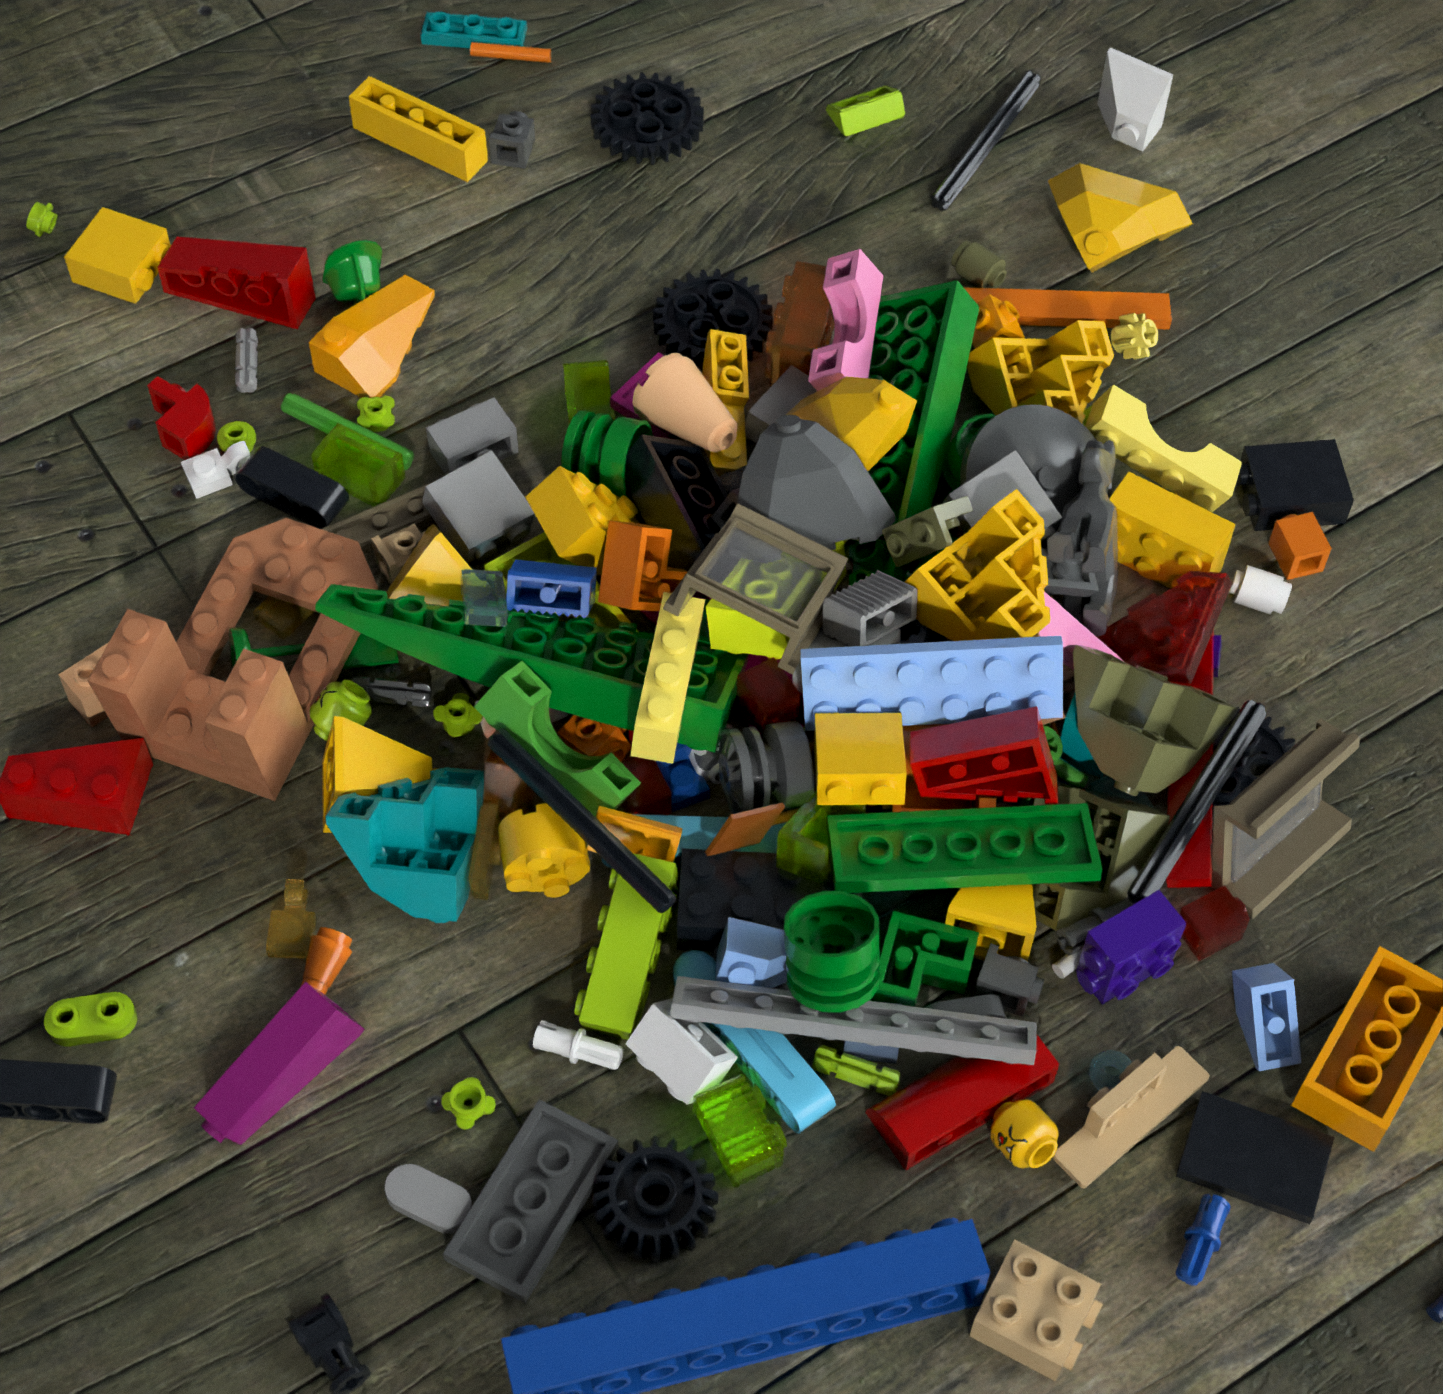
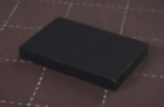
(1255, 1157)

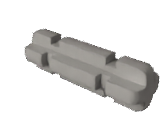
(246, 360)

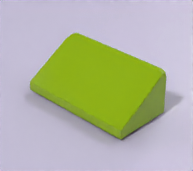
(867, 110)

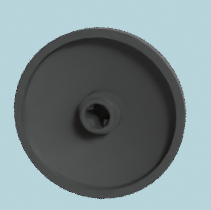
(1045, 440)

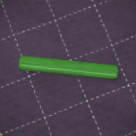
(326, 420)

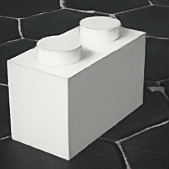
(680, 1052)

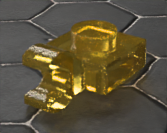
(291, 929)

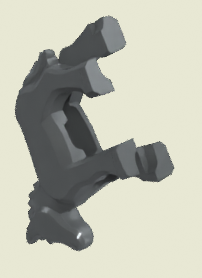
(1091, 528)

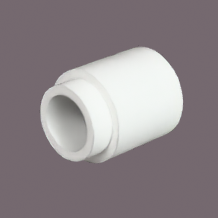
(1260, 590)

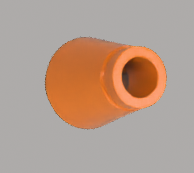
(326, 958)

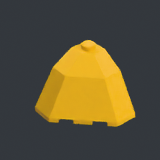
(1114, 213)
(1045, 372)
(861, 413)
(988, 578)

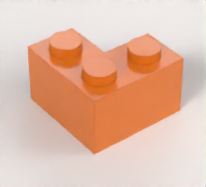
(636, 566)

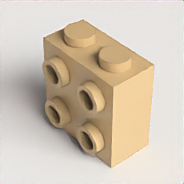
(1037, 1311)

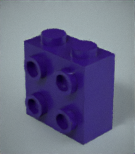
(1130, 948)

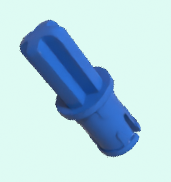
(1202, 1239)

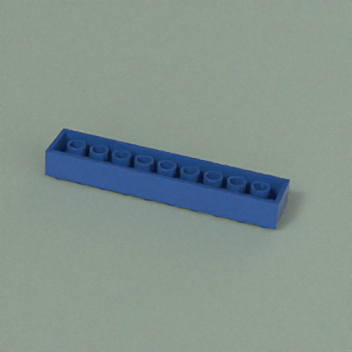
(753, 1316)

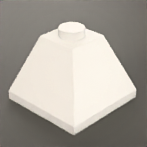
(1133, 98)

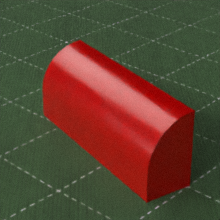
(955, 1102)

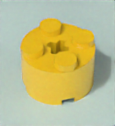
(541, 852)

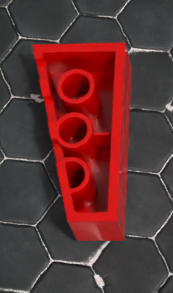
(241, 277)

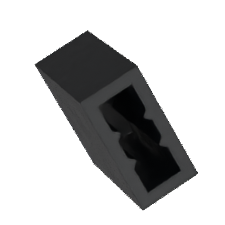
(1294, 481)

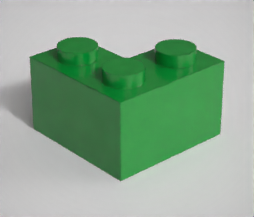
(923, 953)

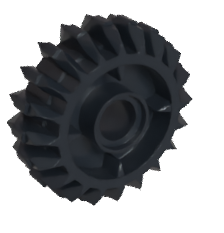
(651, 1226)

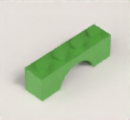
(521, 707)

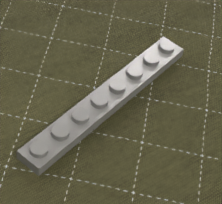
(870, 1024)

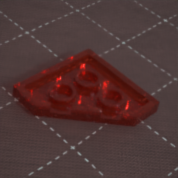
(1171, 629)

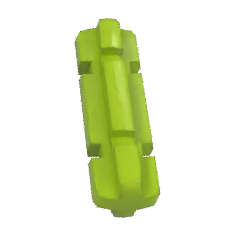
(856, 1070)

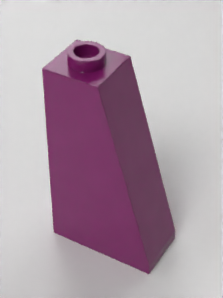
(277, 1065)

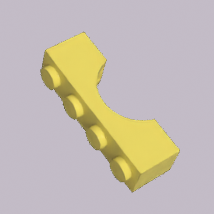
(1199, 476)
(667, 682)

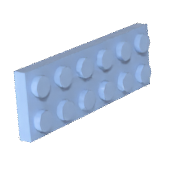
(935, 679)

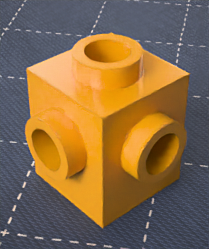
(996, 320)

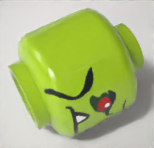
(342, 700)

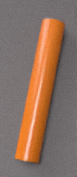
(510, 52)

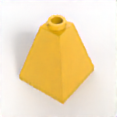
(431, 571)
(362, 760)
(1000, 916)

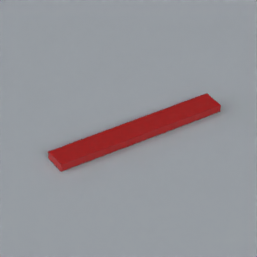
(1195, 862)

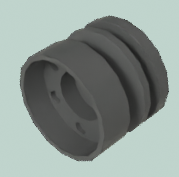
(766, 768)

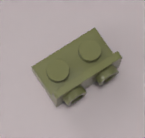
(925, 531)

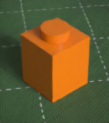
(1299, 545)

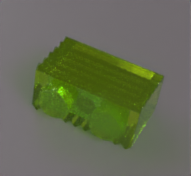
(739, 1129)

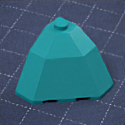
(414, 840)

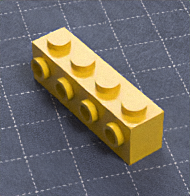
(418, 128)

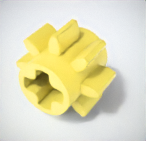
(1134, 336)

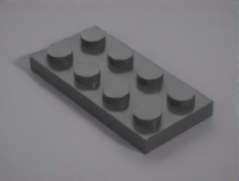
(531, 1201)

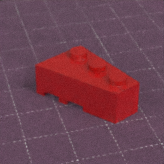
(985, 756)
(79, 785)

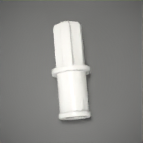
(576, 1045)

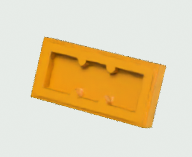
(641, 834)

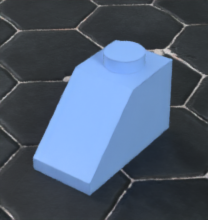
(751, 955)
(1268, 1015)

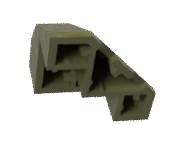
(1140, 723)
(1124, 840)

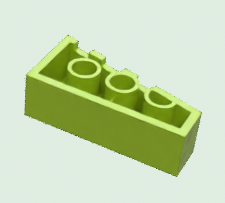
(624, 955)

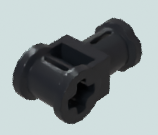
(324, 1339)

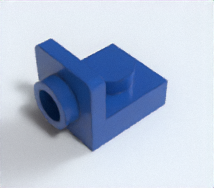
(684, 782)

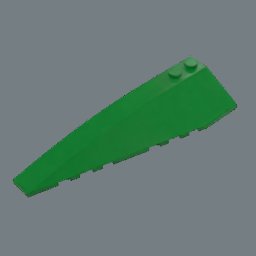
(924, 352)
(586, 666)

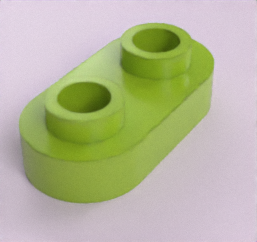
(89, 1019)

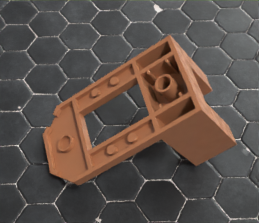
(260, 717)

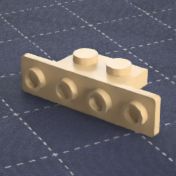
(1129, 1112)

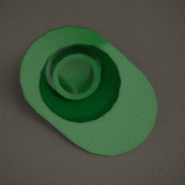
(353, 271)

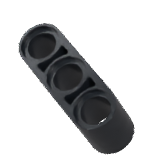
(291, 487)
(55, 1091)

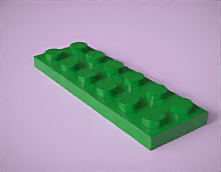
(963, 848)

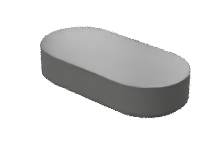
(427, 1198)

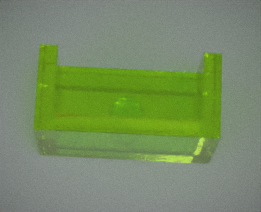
(587, 387)
(359, 465)
(804, 840)

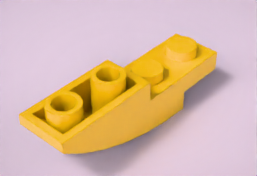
(727, 373)

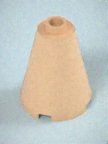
(684, 404)

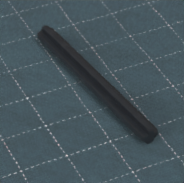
(985, 140)
(1197, 801)
(582, 821)

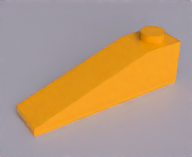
(369, 340)

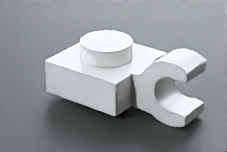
(211, 471)

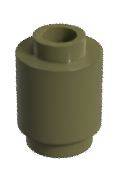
(979, 265)

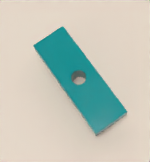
(461, 30)

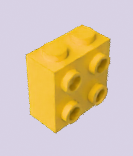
(118, 255)
(859, 759)

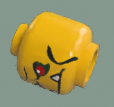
(1024, 1134)

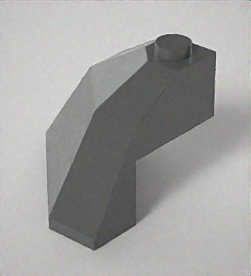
(813, 485)

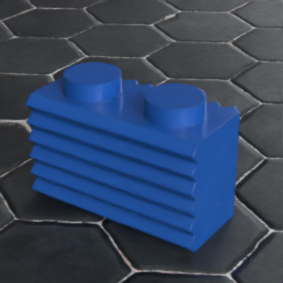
(551, 588)

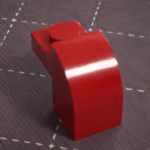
(186, 418)

